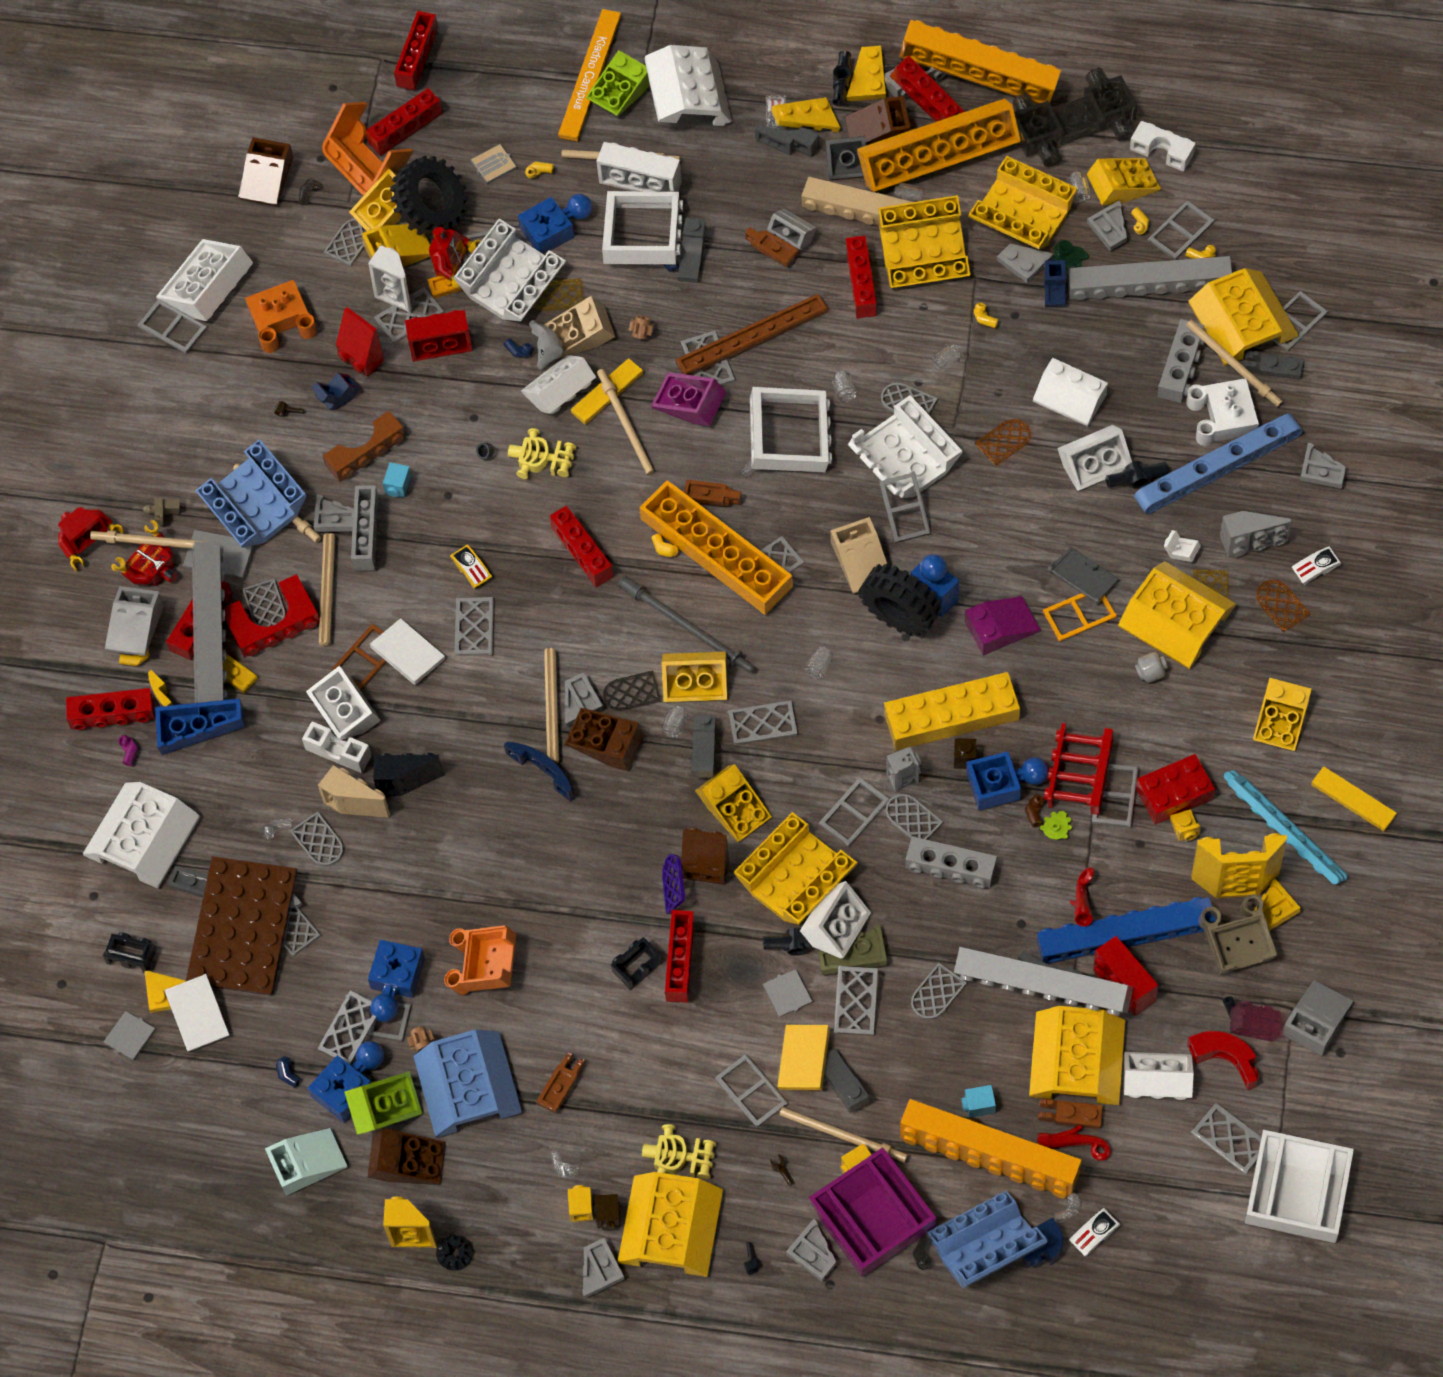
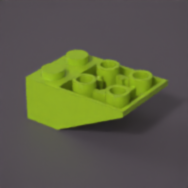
(619, 84)

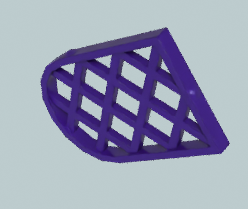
(680, 894)

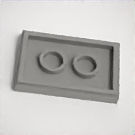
(235, 557)

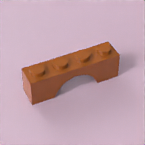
(345, 461)

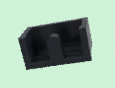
(634, 951)
(128, 959)

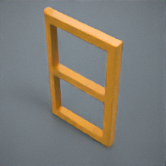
(1072, 601)

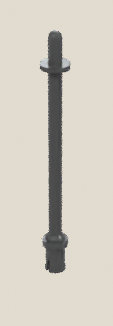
(638, 592)

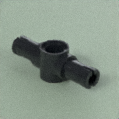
(841, 78)
(1136, 474)
(791, 941)

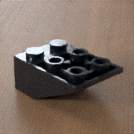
(404, 773)

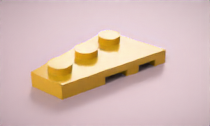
(868, 76)
(809, 113)

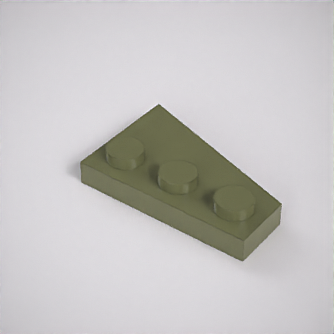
(865, 952)

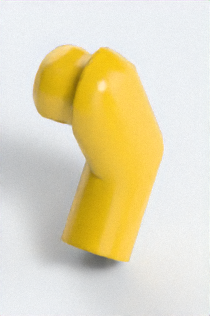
(1142, 221)
(982, 316)
(662, 548)

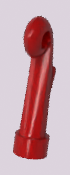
(1082, 912)
(1070, 1138)

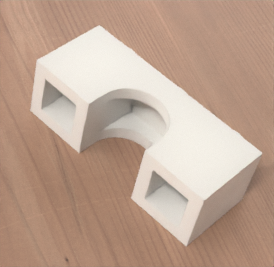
(1149, 137)
(323, 743)

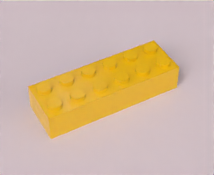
(951, 711)

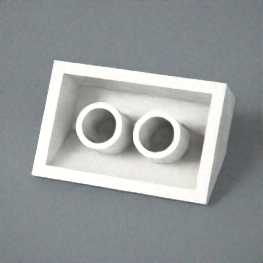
(389, 278)
(559, 383)
(1070, 392)
(1095, 456)
(343, 704)
(836, 921)
(1158, 1075)

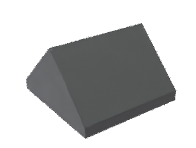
(843, 157)

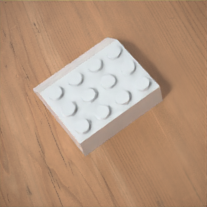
(1299, 1186)

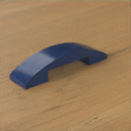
(522, 753)

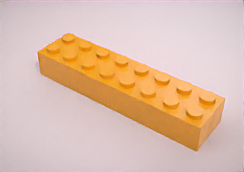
(979, 62)
(938, 145)
(716, 547)
(989, 1149)

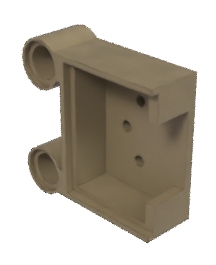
(1240, 941)

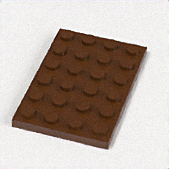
(242, 925)

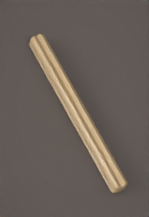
(327, 589)
(551, 704)

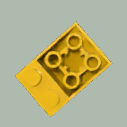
(1122, 179)
(407, 243)
(1282, 714)
(733, 802)

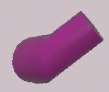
(130, 749)

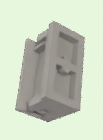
(903, 768)

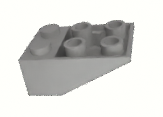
(1252, 532)
(133, 620)
(1317, 1017)

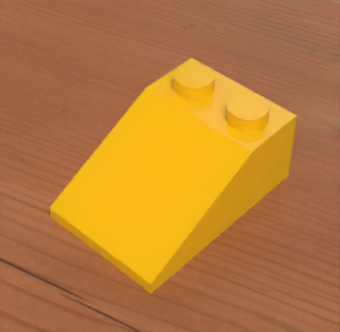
(376, 206)

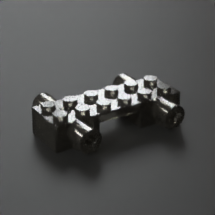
(1104, 106)

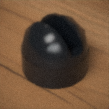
(484, 453)

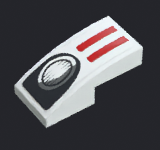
(1316, 564)
(1094, 1231)

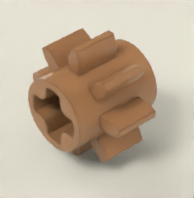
(641, 327)
(420, 1038)

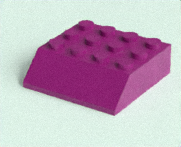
(872, 1212)

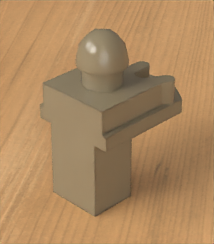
(160, 507)

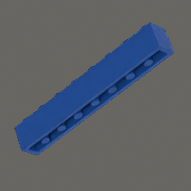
(1132, 930)

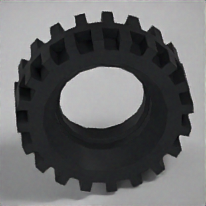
(409, 200)
(900, 600)

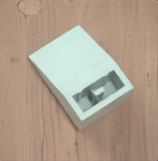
(305, 1159)

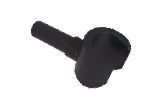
(750, 1266)

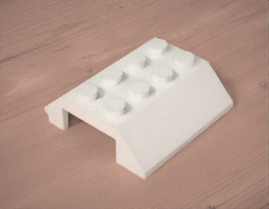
(687, 83)
(904, 445)

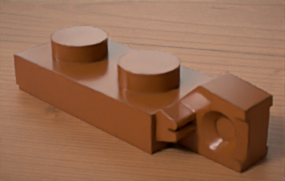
(771, 246)
(712, 493)

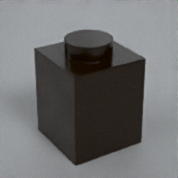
(963, 752)
(607, 1211)

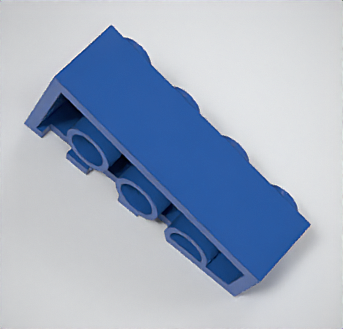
(192, 723)

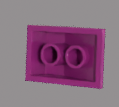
(689, 398)
(1000, 623)

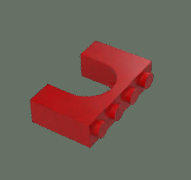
(299, 617)

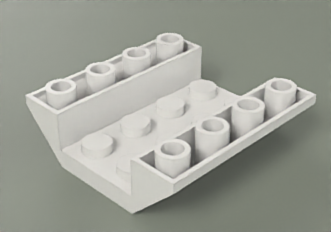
(507, 273)
(143, 832)

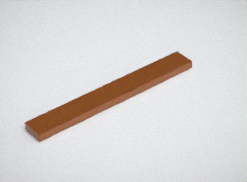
(751, 335)

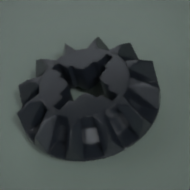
(452, 1262)

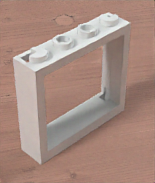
(641, 254)
(781, 461)

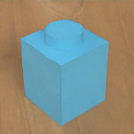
(397, 480)
(979, 1101)

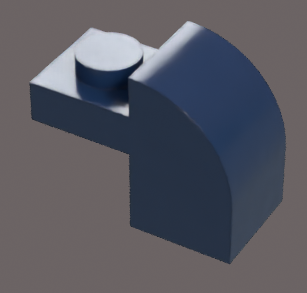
(1054, 283)
(337, 391)
(1051, 1250)

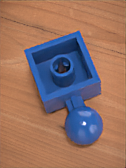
(549, 226)
(934, 573)
(997, 782)
(401, 981)
(340, 1074)

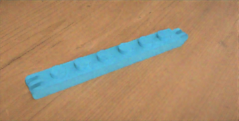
(1278, 821)

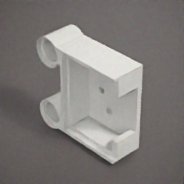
(1229, 410)

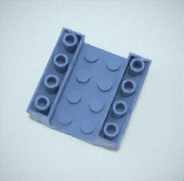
(255, 497)
(466, 1080)
(985, 1239)

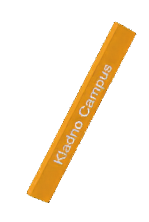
(589, 74)

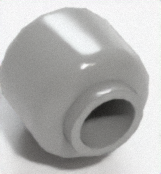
(1151, 667)

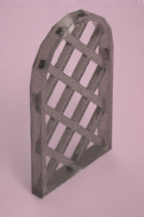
(631, 685)

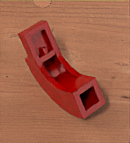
(1228, 1047)

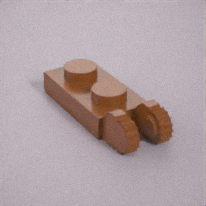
(560, 1084)
(1071, 1113)

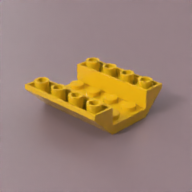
(1025, 203)
(923, 241)
(1241, 312)
(1174, 613)
(793, 870)
(1237, 873)
(1077, 1054)
(671, 1222)

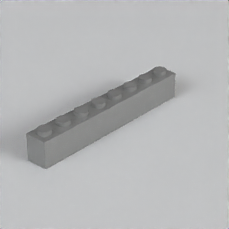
(1145, 277)
(208, 622)
(1044, 980)

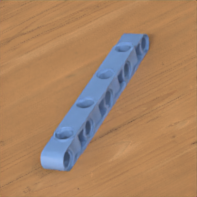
(1218, 463)

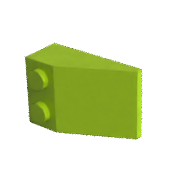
(383, 1102)

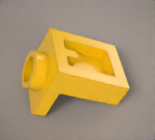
(1185, 825)

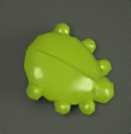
(1057, 825)

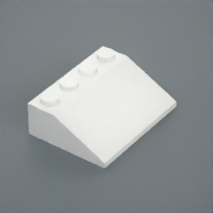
(205, 278)

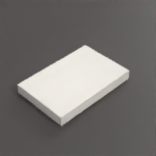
(407, 651)
(196, 1013)

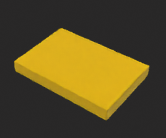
(803, 1057)

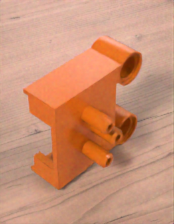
(279, 311)
(486, 959)

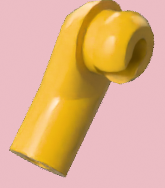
(537, 168)
(1207, 253)
(133, 660)

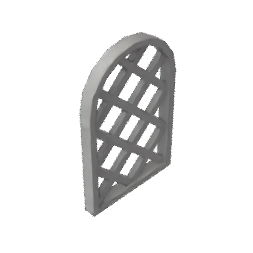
(339, 258)
(910, 389)
(260, 586)
(307, 822)
(938, 822)
(303, 945)
(950, 974)

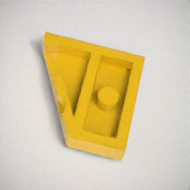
(1278, 905)
(155, 986)

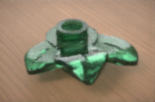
(1071, 254)

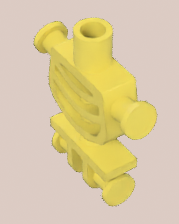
(530, 459)
(657, 1152)

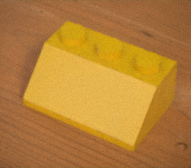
(694, 676)
(406, 1225)

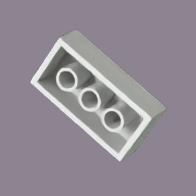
(637, 169)

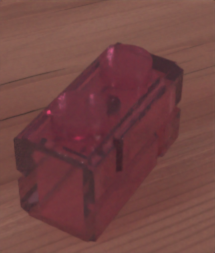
(1255, 1021)

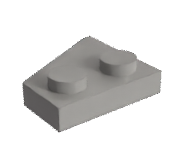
(1109, 226)
(1023, 260)
(1321, 469)
(332, 516)
(577, 695)
(812, 1252)
(599, 1268)

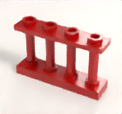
(1096, 780)

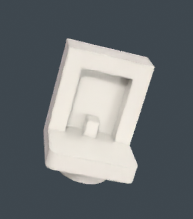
(1181, 548)

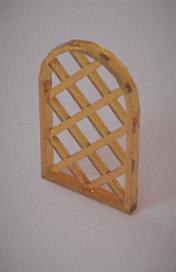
(978, 443)
(1306, 613)

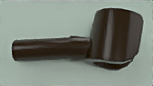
(281, 407)
(780, 1168)

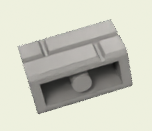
(791, 228)

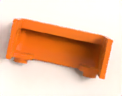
(351, 156)

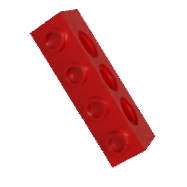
(416, 50)
(924, 90)
(404, 121)
(860, 277)
(581, 546)
(178, 640)
(99, 703)
(679, 956)

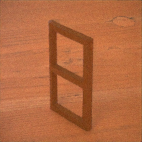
(354, 648)

